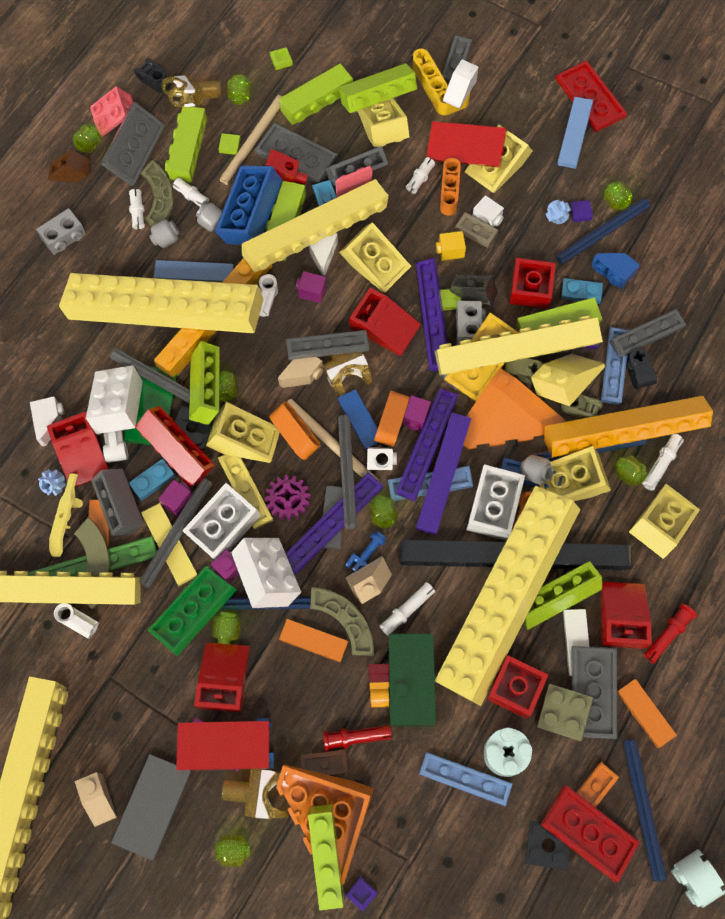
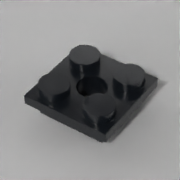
(201, 435)
(535, 855)

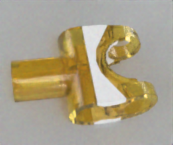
(191, 92)
(346, 365)
(254, 794)

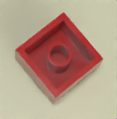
(532, 283)
(517, 687)

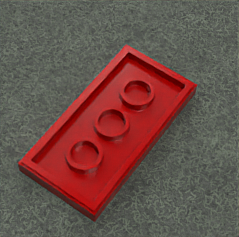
(585, 83)
(467, 143)
(223, 745)
(590, 833)

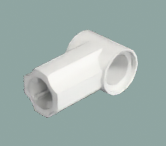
(268, 294)
(115, 447)
(77, 621)

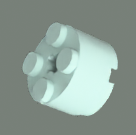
(520, 751)
(699, 878)

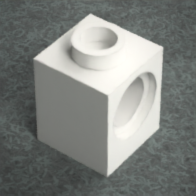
(488, 212)
(372, 464)

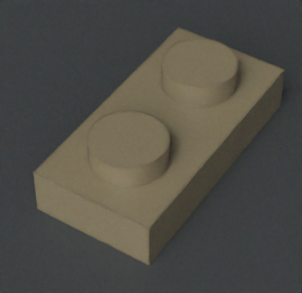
(476, 230)

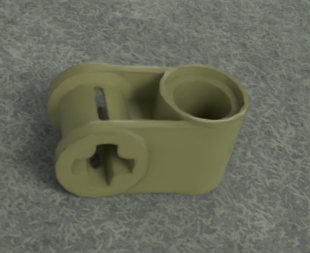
(522, 369)
(582, 407)

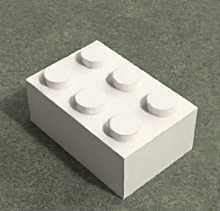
(114, 399)
(495, 502)
(222, 522)
(265, 572)

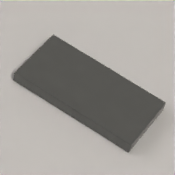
(132, 144)
(312, 156)
(596, 676)
(151, 808)

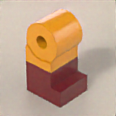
(379, 685)

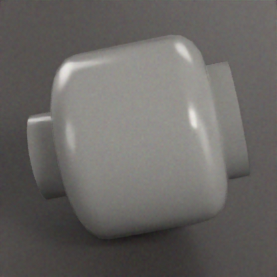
(209, 216)
(164, 233)
(536, 469)

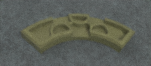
(162, 191)
(96, 549)
(348, 616)

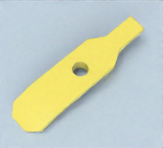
(62, 517)

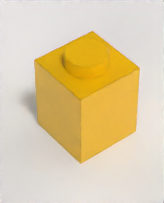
(451, 246)

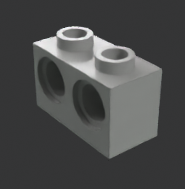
(58, 228)
(468, 323)

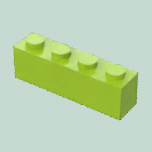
(378, 88)
(314, 94)
(186, 143)
(288, 204)
(555, 315)
(204, 383)
(563, 594)
(326, 857)

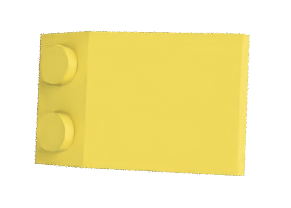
(384, 123)
(513, 157)
(375, 258)
(565, 378)
(242, 434)
(581, 475)
(664, 521)

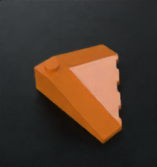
(507, 413)
(349, 802)

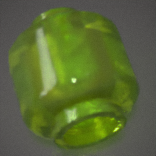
(239, 89)
(86, 138)
(618, 195)
(227, 386)
(630, 470)
(383, 512)
(226, 627)
(232, 851)

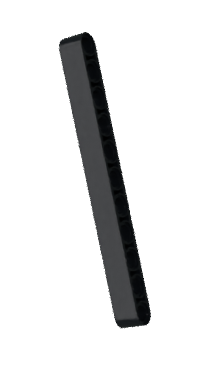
(486, 554)

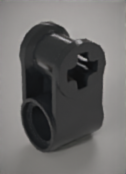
(151, 75)
(641, 372)

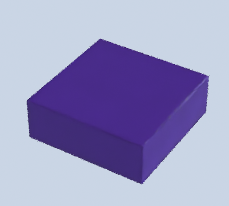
(581, 211)
(361, 894)

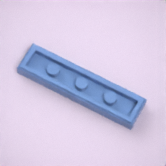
(575, 132)
(192, 271)
(613, 372)
(461, 480)
(465, 779)

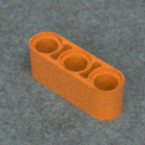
(450, 194)
(391, 418)
(295, 430)

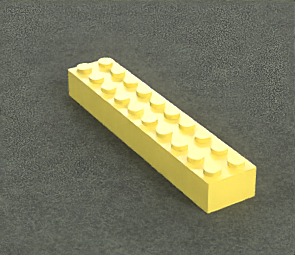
(162, 302)
(508, 595)
(23, 777)

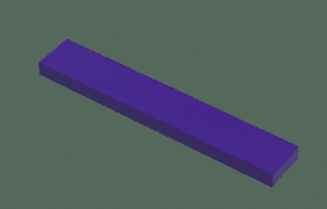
(431, 308)
(426, 444)
(443, 474)
(330, 524)

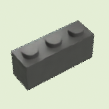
(373, 158)
(117, 502)

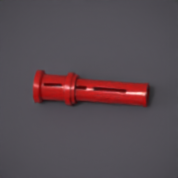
(675, 626)
(345, 738)

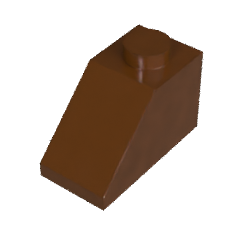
(69, 167)

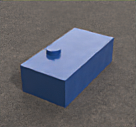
(249, 204)

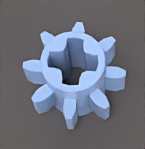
(558, 212)
(52, 482)

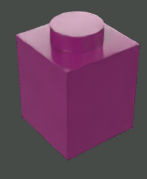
(311, 287)
(416, 413)
(175, 497)
(226, 567)

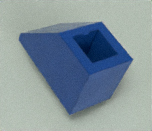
(616, 267)

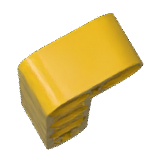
(433, 82)

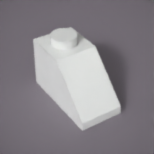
(461, 83)
(323, 252)
(45, 413)

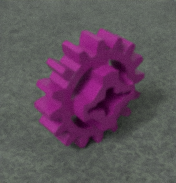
(295, 498)

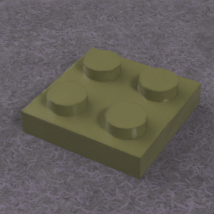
(565, 712)

